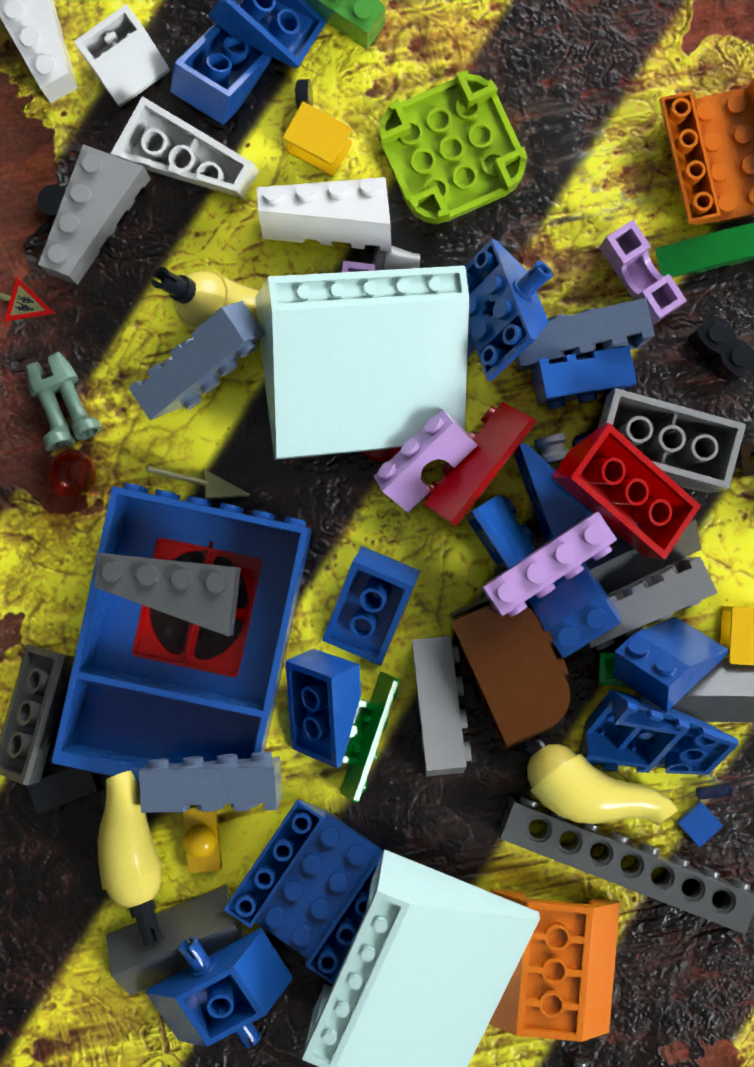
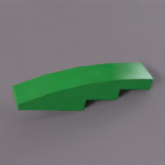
(707, 251)

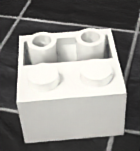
(122, 55)

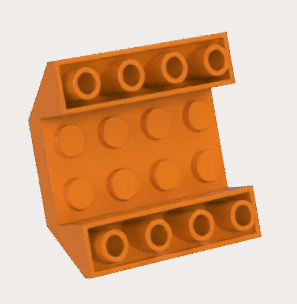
(713, 153)
(565, 972)

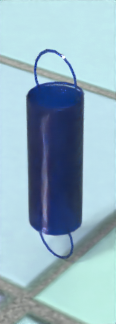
(714, 791)

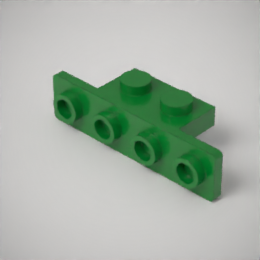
(365, 735)

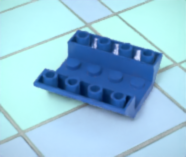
(310, 887)

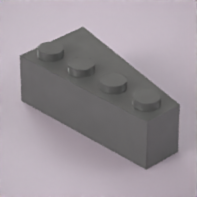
(181, 589)

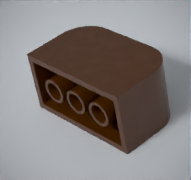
(513, 671)

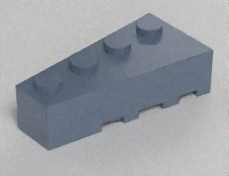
(590, 331)
(199, 362)
(211, 783)

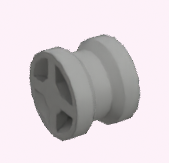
(552, 447)

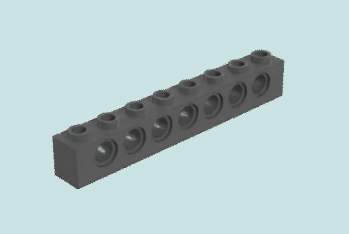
(732, 911)

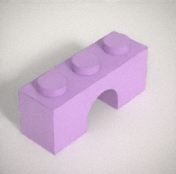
(629, 257)
(439, 439)

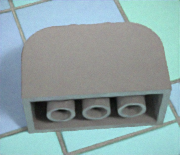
(683, 442)

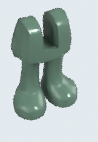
(46, 388)

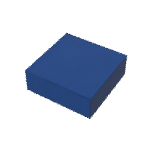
(699, 823)

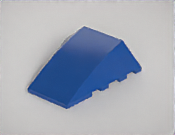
(642, 735)

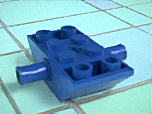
(503, 306)
(222, 990)

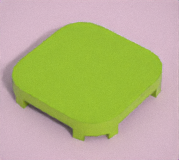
(452, 148)

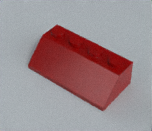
(462, 485)
(627, 491)

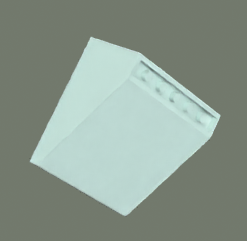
(362, 357)
(419, 972)

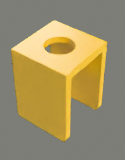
(317, 139)
(737, 634)

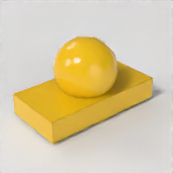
(202, 840)

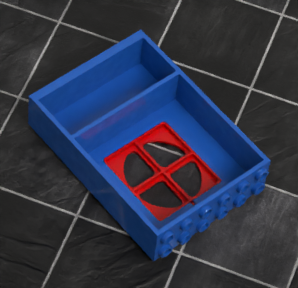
(138, 699)

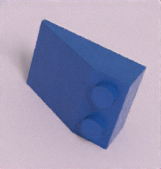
(272, 26)
(218, 73)
(551, 503)
(501, 532)
(371, 605)
(575, 611)
(666, 661)
(322, 704)

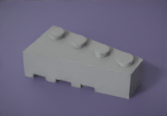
(657, 597)
(439, 706)

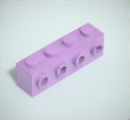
(548, 563)

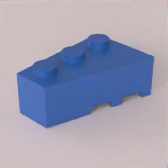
(582, 377)

